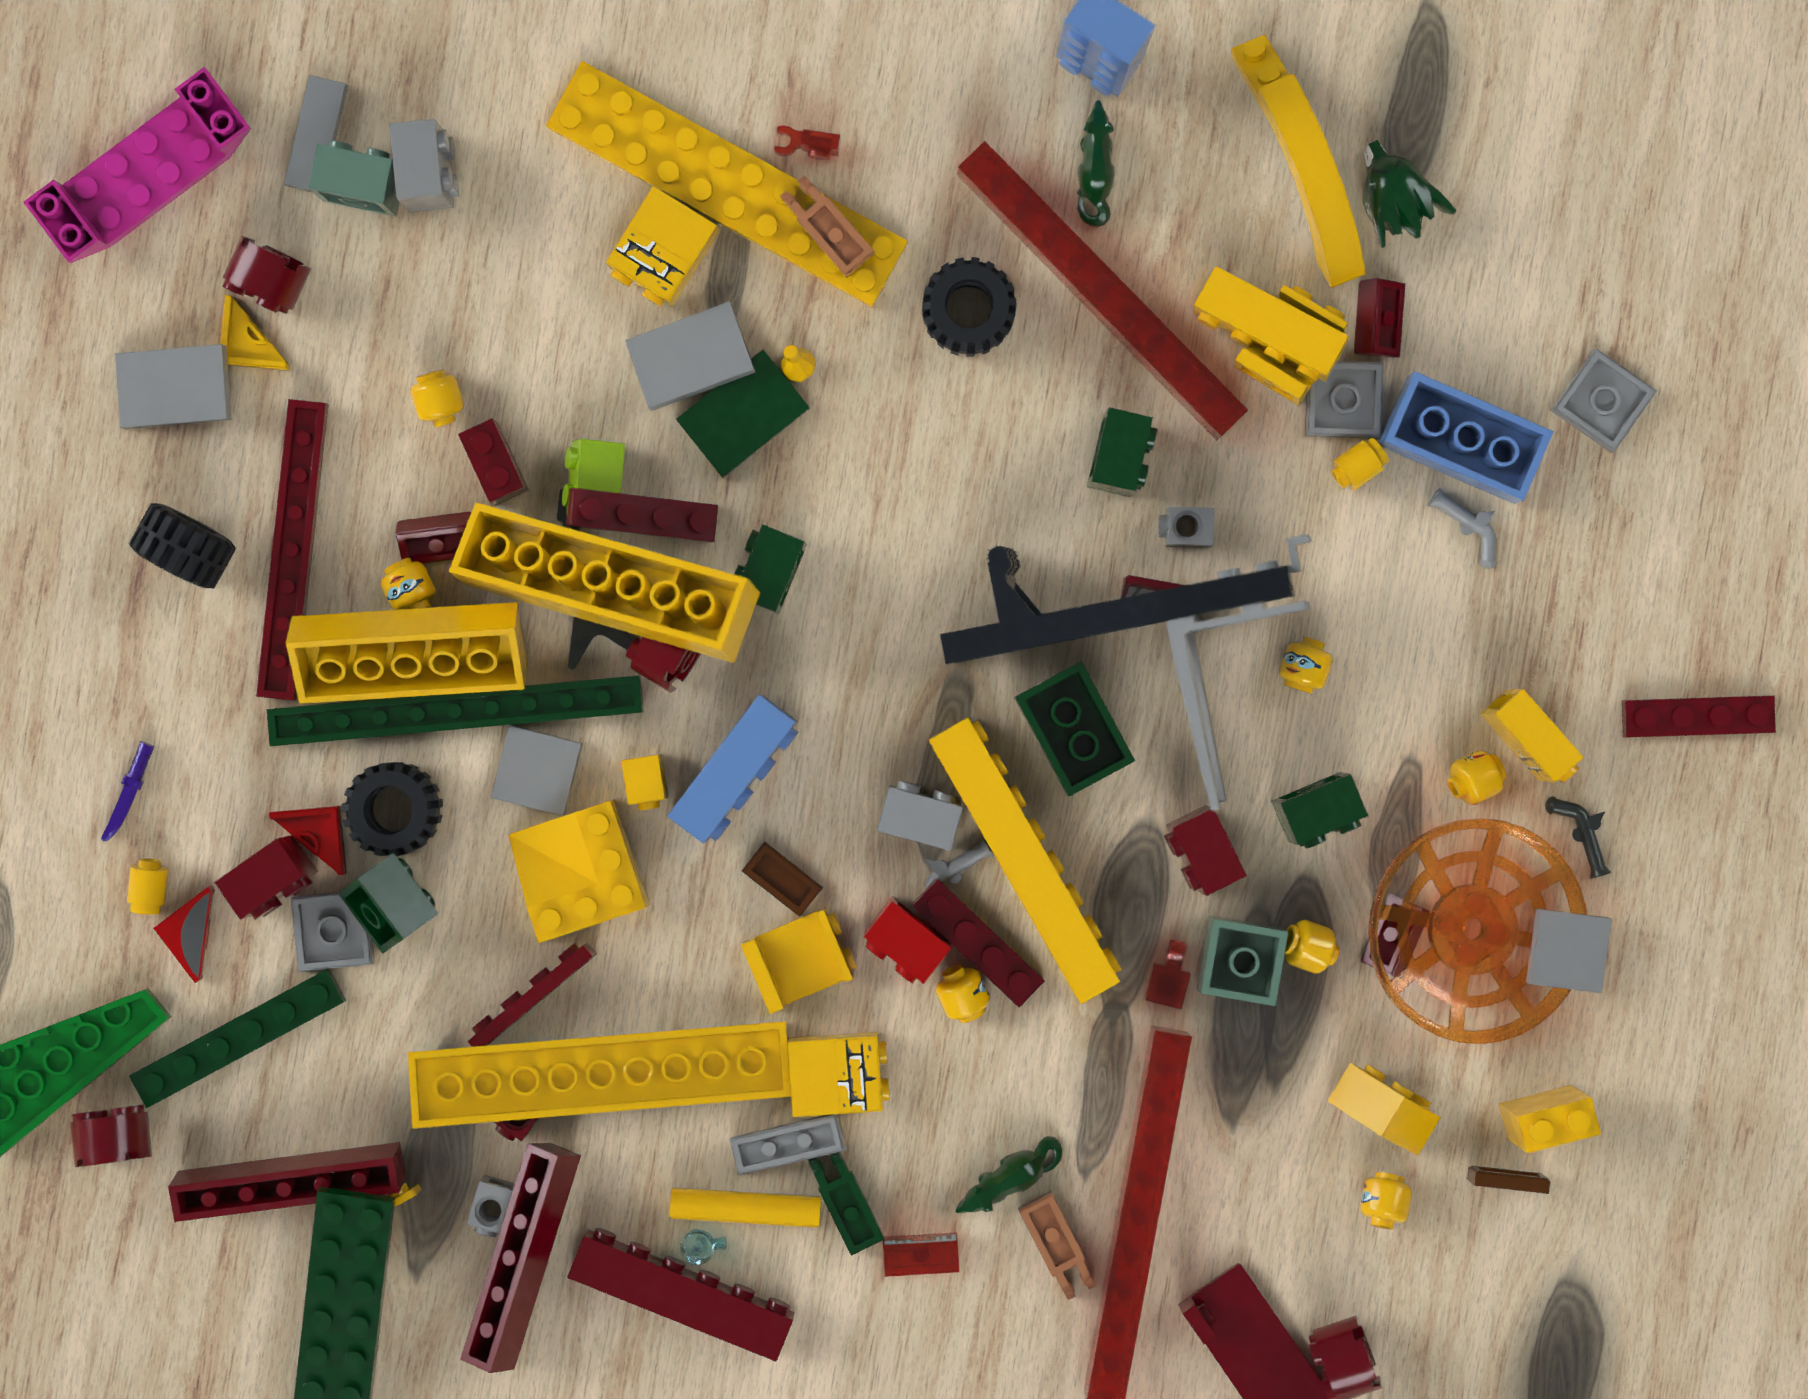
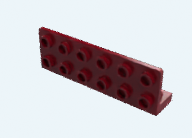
(1250, 1339)

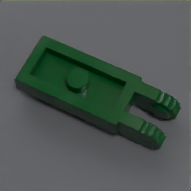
(847, 1205)

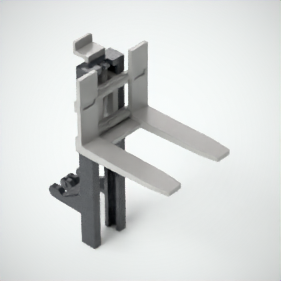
(1025, 627)

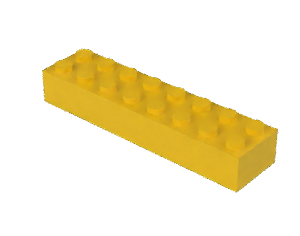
(605, 582)
(1024, 860)

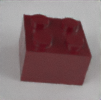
(1205, 851)
(267, 876)

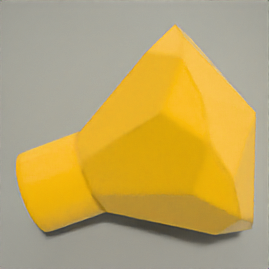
(797, 363)

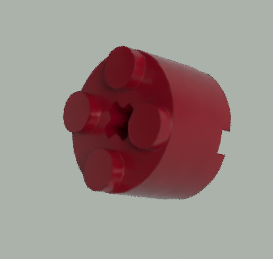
(267, 274)
(661, 661)
(110, 1139)
(1346, 1359)

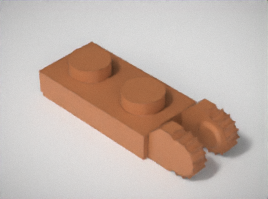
(830, 229)
(1055, 1241)

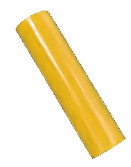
(745, 1207)

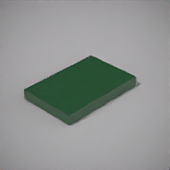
(743, 415)

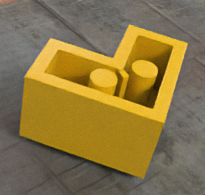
(1386, 1110)

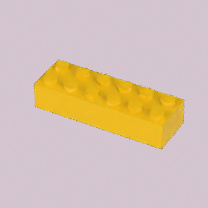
(407, 652)

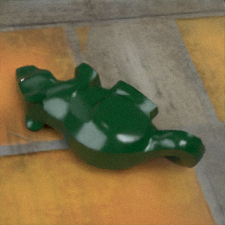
(1096, 170)
(1015, 1174)

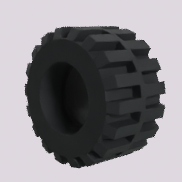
(969, 274)
(182, 546)
(361, 816)

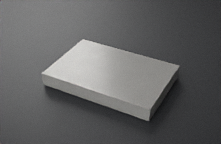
(690, 356)
(173, 386)

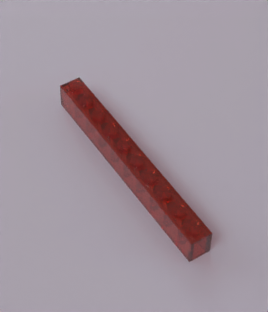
(1100, 290)
(1137, 1213)

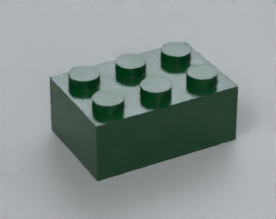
(1074, 729)

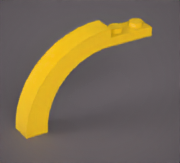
(1308, 157)

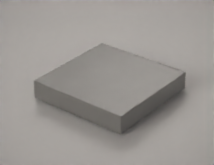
(1603, 400)
(1347, 402)
(536, 770)
(328, 934)
(1568, 950)

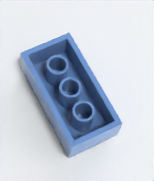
(1104, 43)
(1465, 438)
(733, 768)

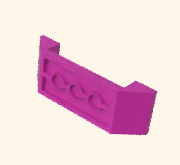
(141, 171)

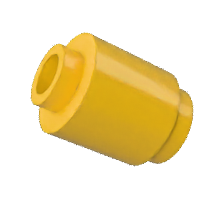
(1359, 464)
(147, 886)

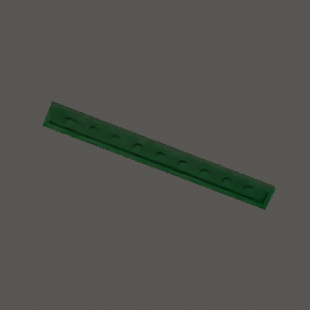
(454, 711)

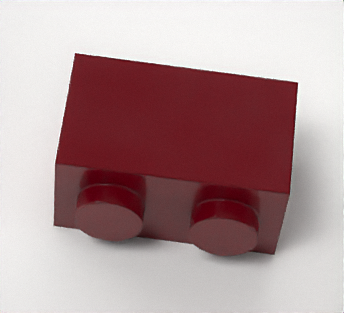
(493, 462)

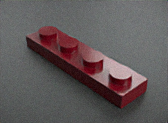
(642, 515)
(1698, 716)
(977, 942)
(543, 984)

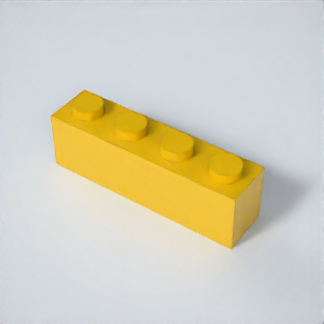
(1269, 324)

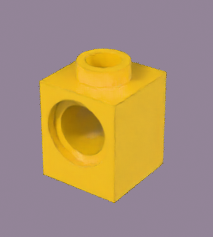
(644, 781)

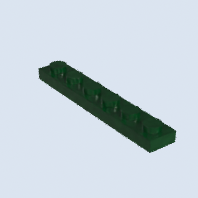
(237, 1038)

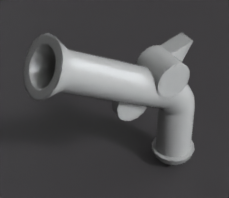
(1470, 523)
(952, 870)

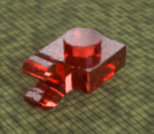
(816, 143)
(1168, 981)

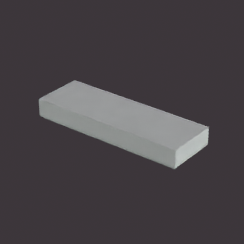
(316, 125)
(788, 1143)

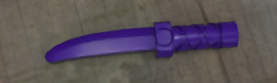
(132, 783)

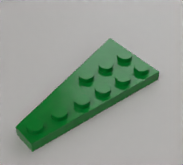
(61, 1060)

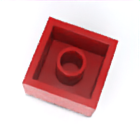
(907, 941)

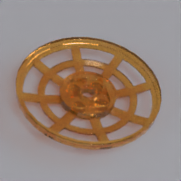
(1447, 929)

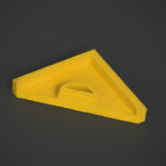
(246, 342)

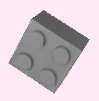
(423, 165)
(920, 816)

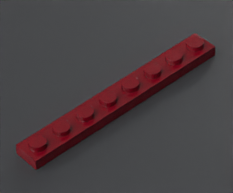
(292, 542)

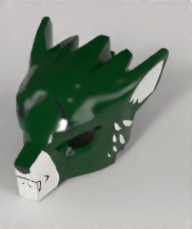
(1398, 194)

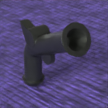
(1584, 831)

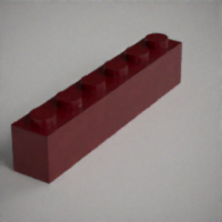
(284, 1181)
(520, 1257)
(682, 1294)

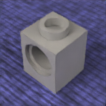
(1204, 527)
(489, 1189)

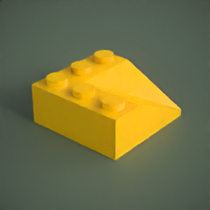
(577, 871)

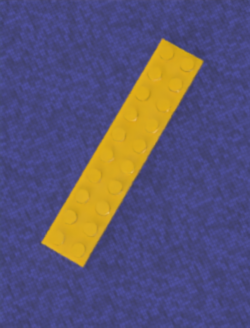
(712, 177)
(598, 1074)

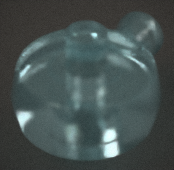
(699, 1246)

